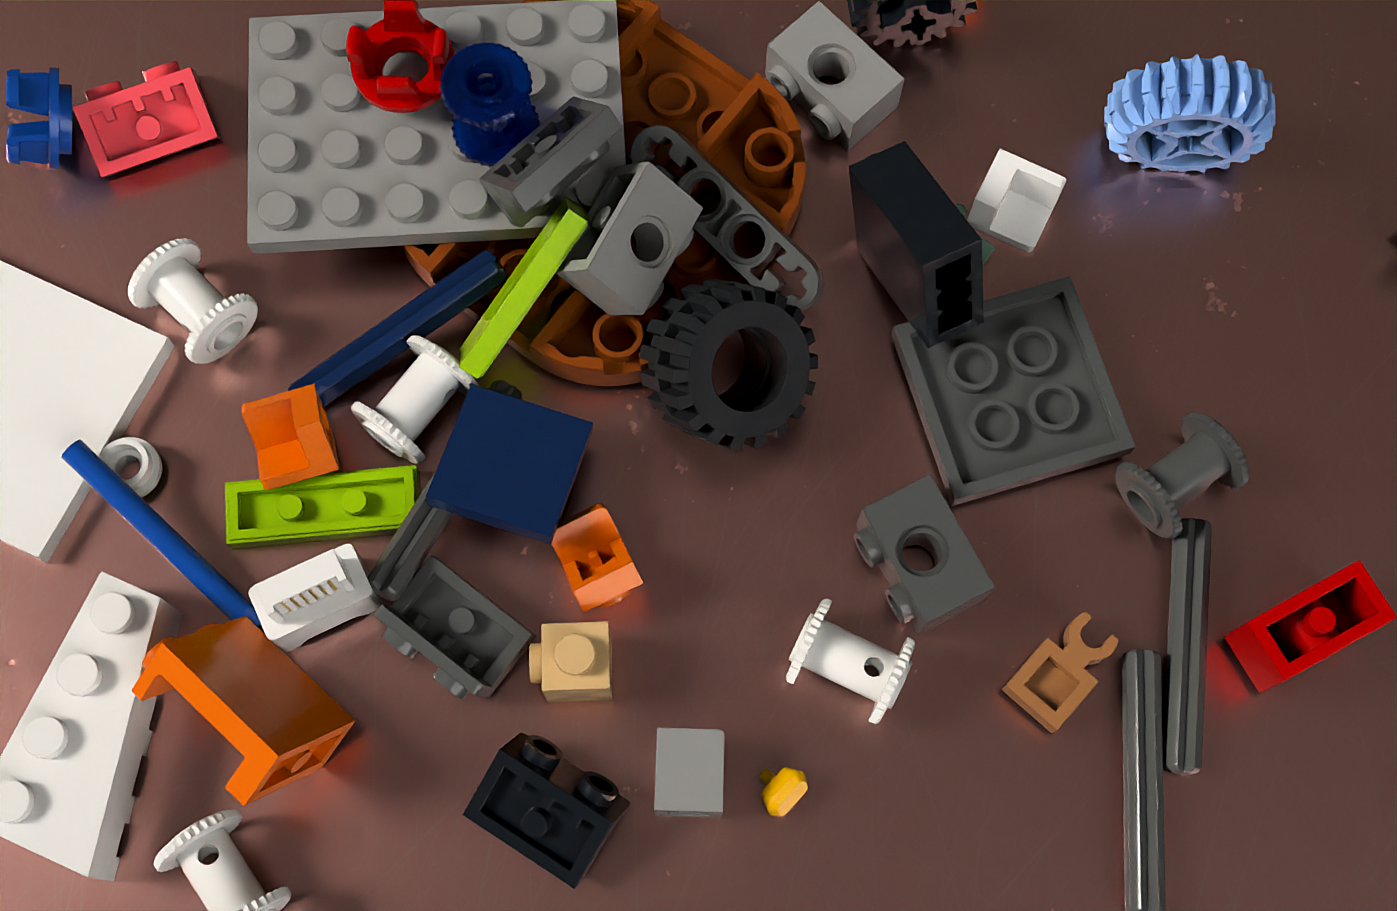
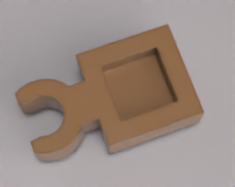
(1055, 678)

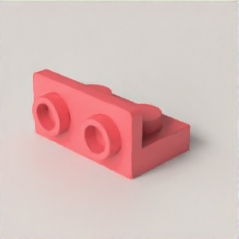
(146, 119)

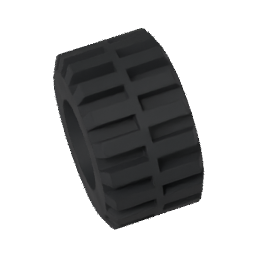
(772, 373)

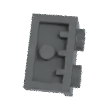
(550, 159)

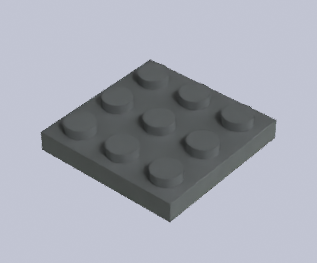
(1015, 394)

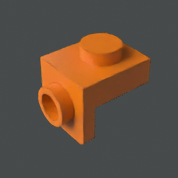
(595, 558)

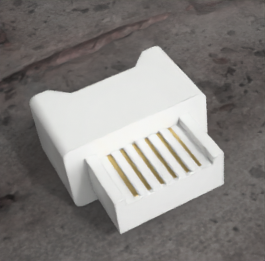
(314, 597)

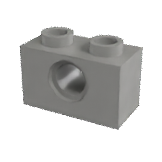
(824, 46)
(602, 261)

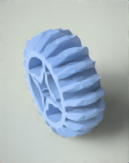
(1190, 114)

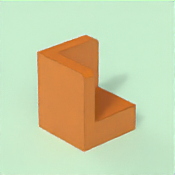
(291, 436)

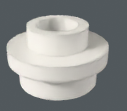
(130, 449)

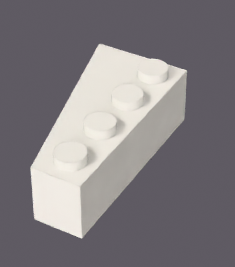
(84, 733)

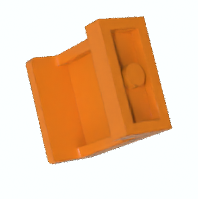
(253, 699)

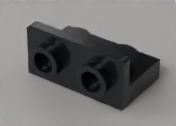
(547, 807)

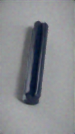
(417, 317)

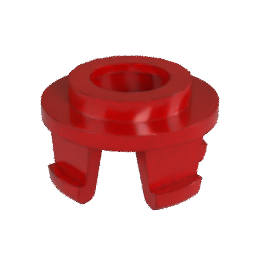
(398, 32)

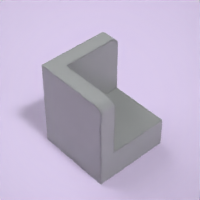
(689, 772)

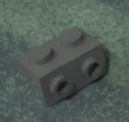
(456, 630)

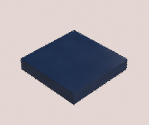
(510, 464)

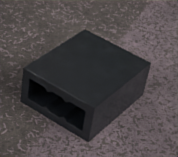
(917, 244)

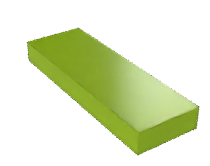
(522, 288)
(320, 507)

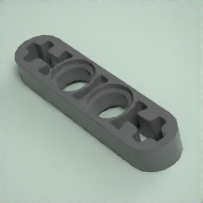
(732, 212)

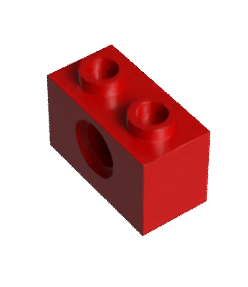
(1310, 626)

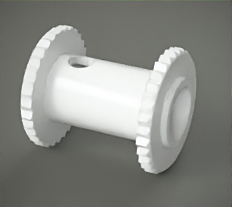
(172, 279)
(414, 399)
(842, 658)
(229, 880)

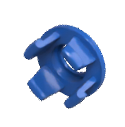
(41, 95)

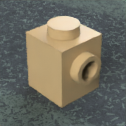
(573, 662)

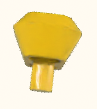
(782, 789)

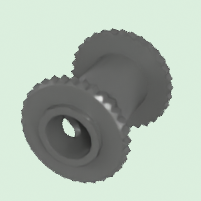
(1182, 474)

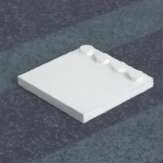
(63, 379)

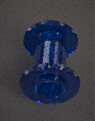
(488, 111)

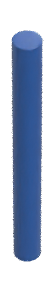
(158, 532)

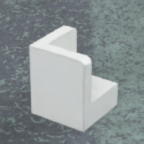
(1015, 200)

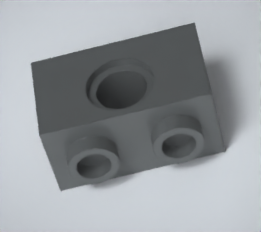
(922, 518)

